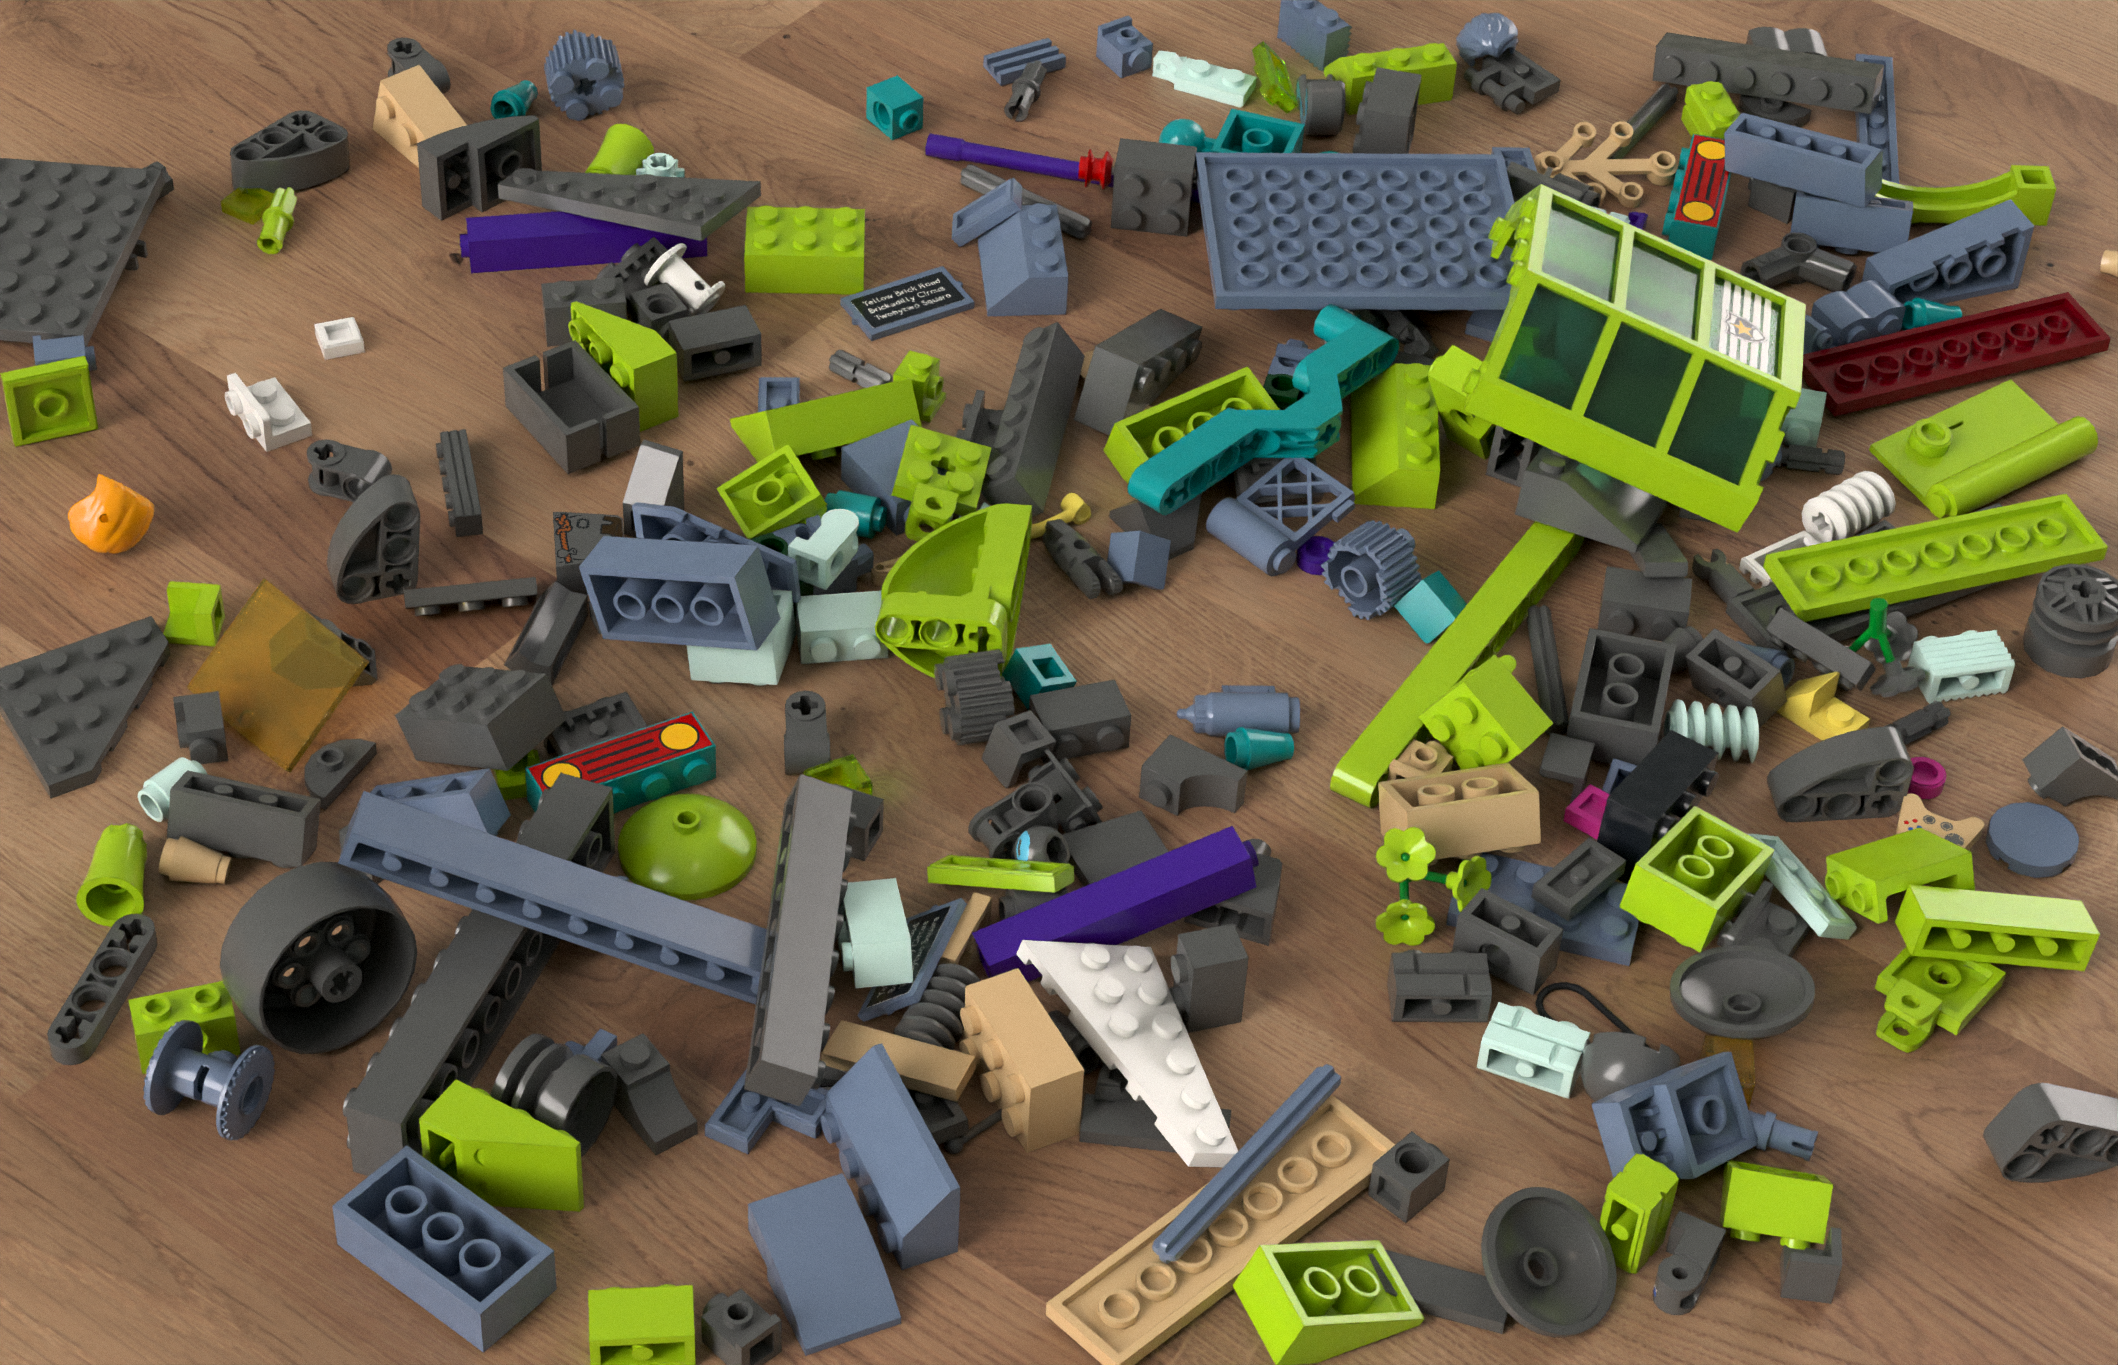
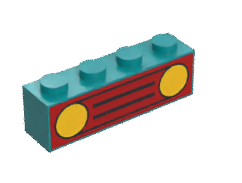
(1698, 196)
(636, 764)

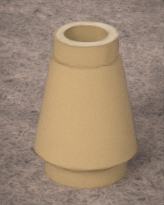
(192, 862)

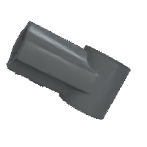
(1800, 262)

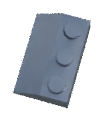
(1025, 264)

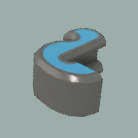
(1321, 105)

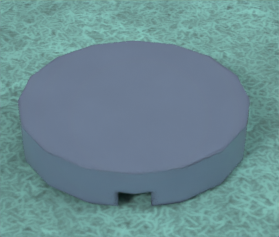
(2032, 839)

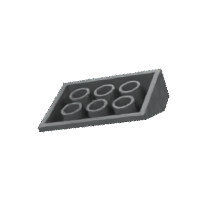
(1586, 501)

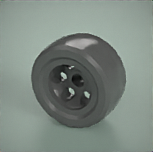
(339, 981)

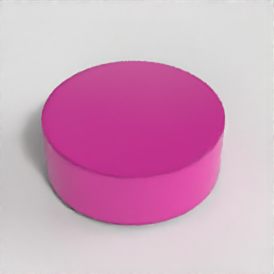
(1927, 778)

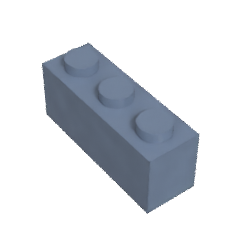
(1850, 227)

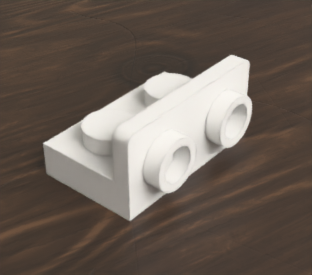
(267, 412)

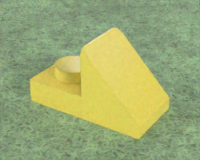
(1816, 709)

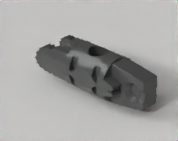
(1080, 560)

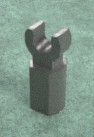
(1721, 576)

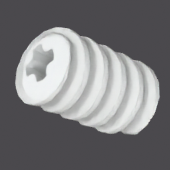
(1848, 507)

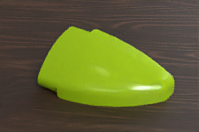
(958, 589)

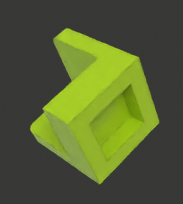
(194, 613)

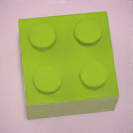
(1485, 717)

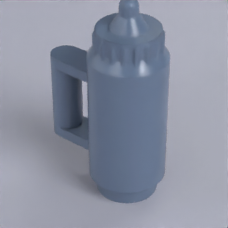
(1243, 707)

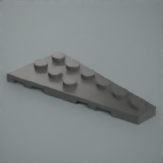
(645, 201)

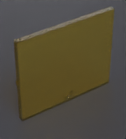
(278, 674)

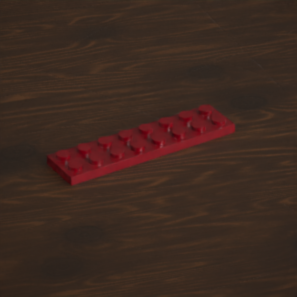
(1953, 353)

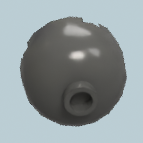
(1621, 1061)

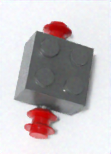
(1150, 185)

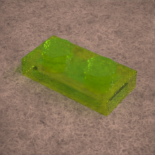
(1274, 77)

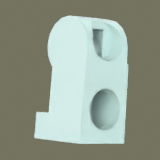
(827, 550)

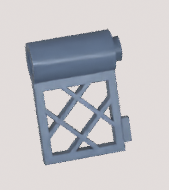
(1261, 537)

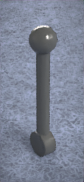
(955, 1145)

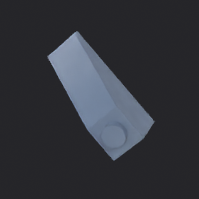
(461, 797)

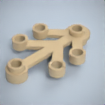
(1601, 168)

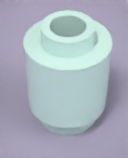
(156, 790)

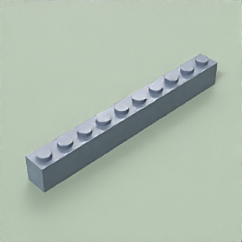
(554, 896)

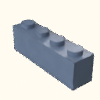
(1803, 160)

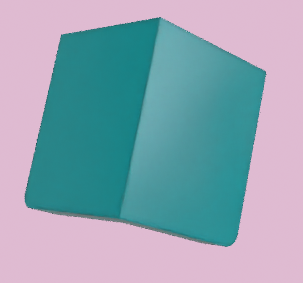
(1431, 606)

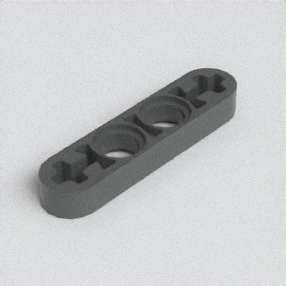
(96, 986)

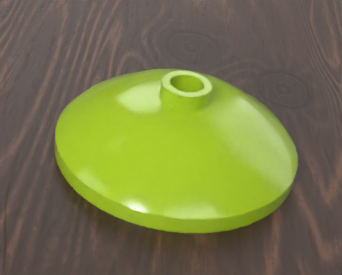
(687, 846)

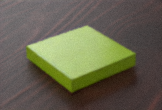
(49, 401)

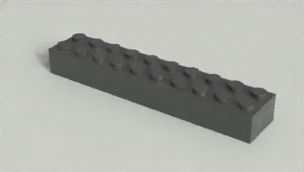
(472, 988)

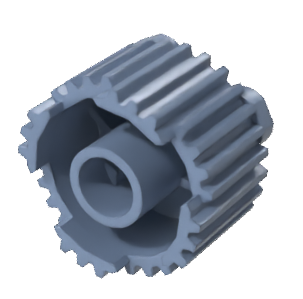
(584, 75)
(1372, 568)

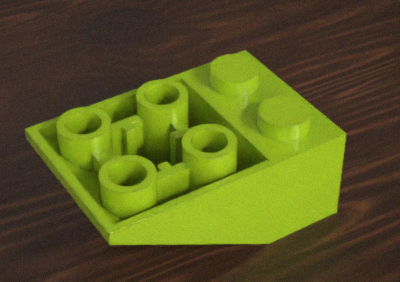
(633, 358)
(502, 1151)

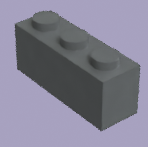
(244, 819)

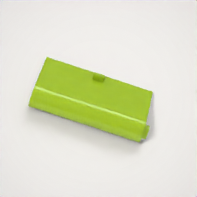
(1996, 448)

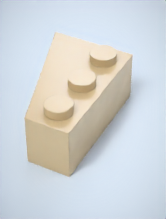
(411, 111)

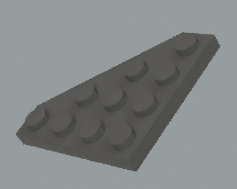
(77, 700)

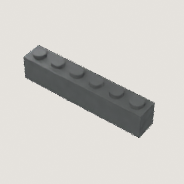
(1769, 72)
(1034, 419)

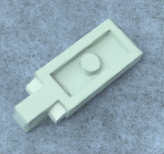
(1204, 79)

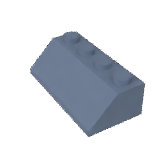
(893, 1161)

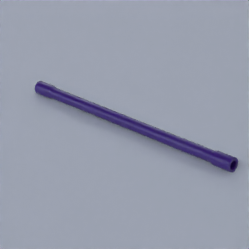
(960, 150)

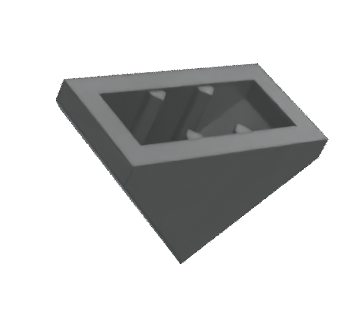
(1178, 526)

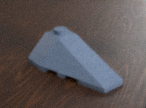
(672, 523)

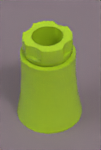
(621, 151)
(115, 876)

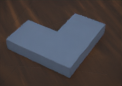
(746, 1116)

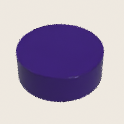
(1313, 554)

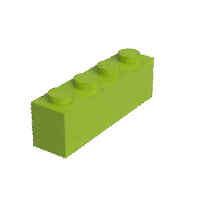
(1996, 927)

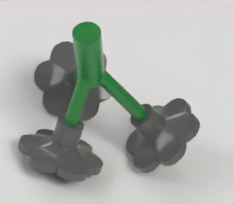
(1891, 642)

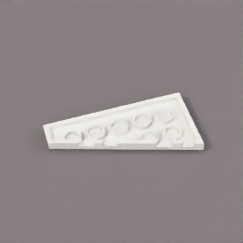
(1134, 1026)

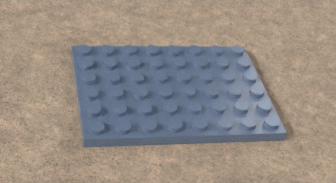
(1354, 230)

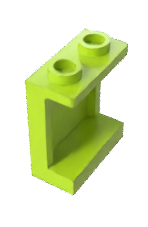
(1872, 872)

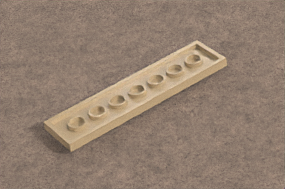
(1140, 1302)

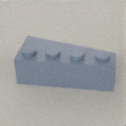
(1957, 260)

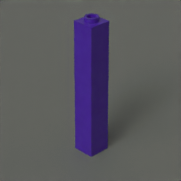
(556, 241)
(1126, 902)

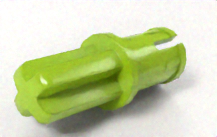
(277, 221)

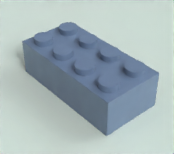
(680, 592)
(445, 1248)

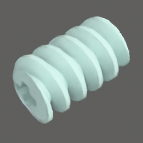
(1715, 729)

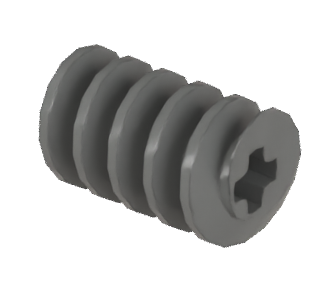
(937, 1014)

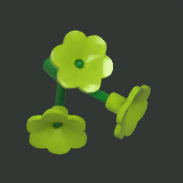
(1407, 860)

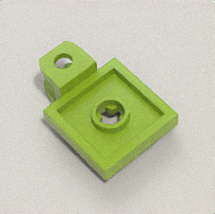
(936, 495)
(1920, 1002)

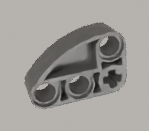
(291, 153)
(377, 543)
(1844, 778)
(2054, 1134)

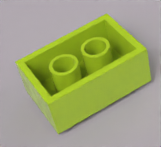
(804, 250)
(1696, 878)

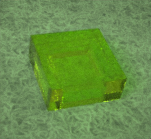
(247, 206)

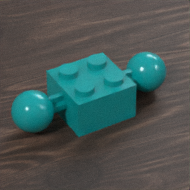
(1240, 134)

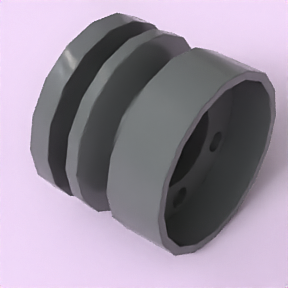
(2073, 621)
(558, 1088)

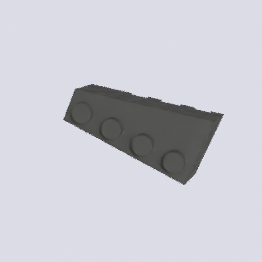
(1136, 368)

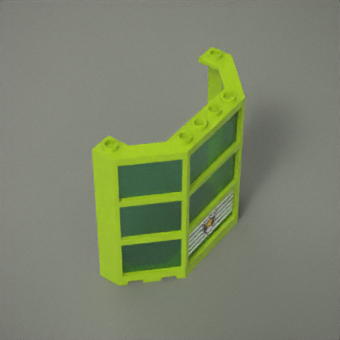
(1639, 357)

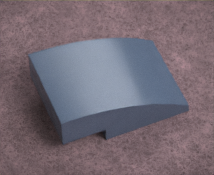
(1681, 1118)
(823, 1264)

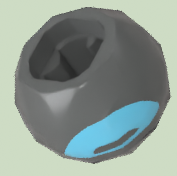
(1041, 845)

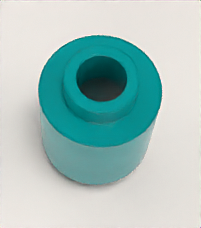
(866, 507)

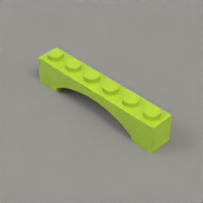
(2027, 186)

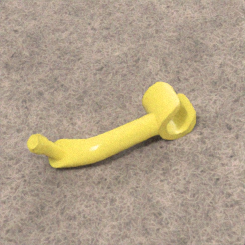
(1073, 510)

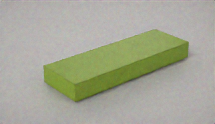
(1001, 873)

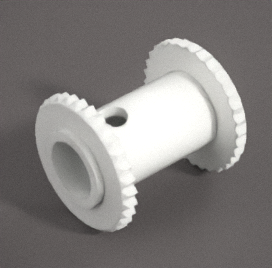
(684, 281)

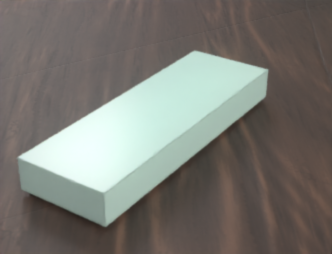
(1805, 892)

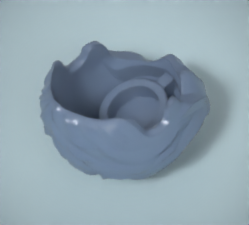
(1486, 36)

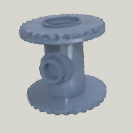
(219, 1079)

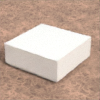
(339, 338)

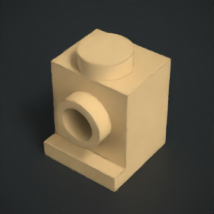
(1420, 760)

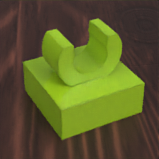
(513, 782)

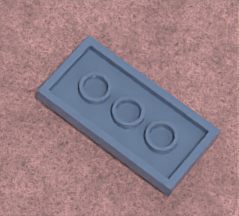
(1597, 931)

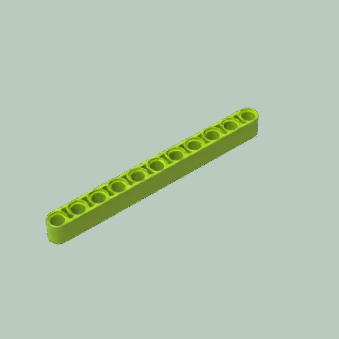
(1465, 645)

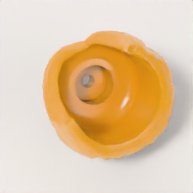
(111, 517)

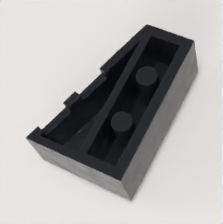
(1656, 797)

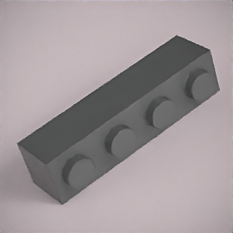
(1820, 649)

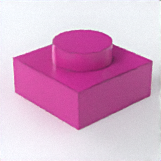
(1587, 810)

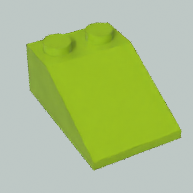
(1323, 1299)

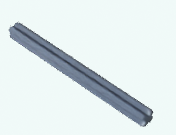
(1246, 1164)

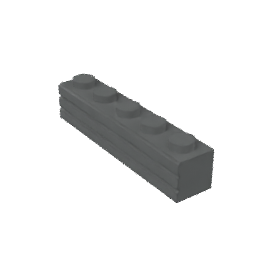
(460, 483)

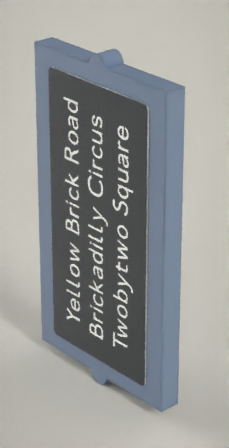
(907, 303)
(929, 937)

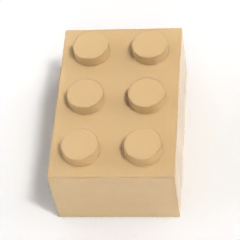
(1465, 810)
(1022, 1060)

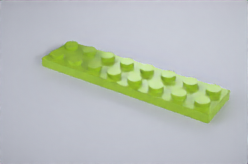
(1934, 557)

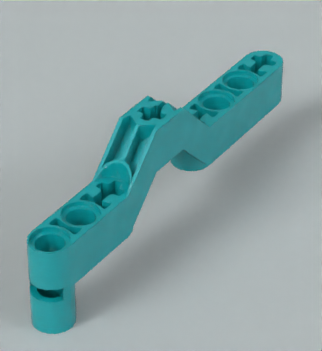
(1233, 437)

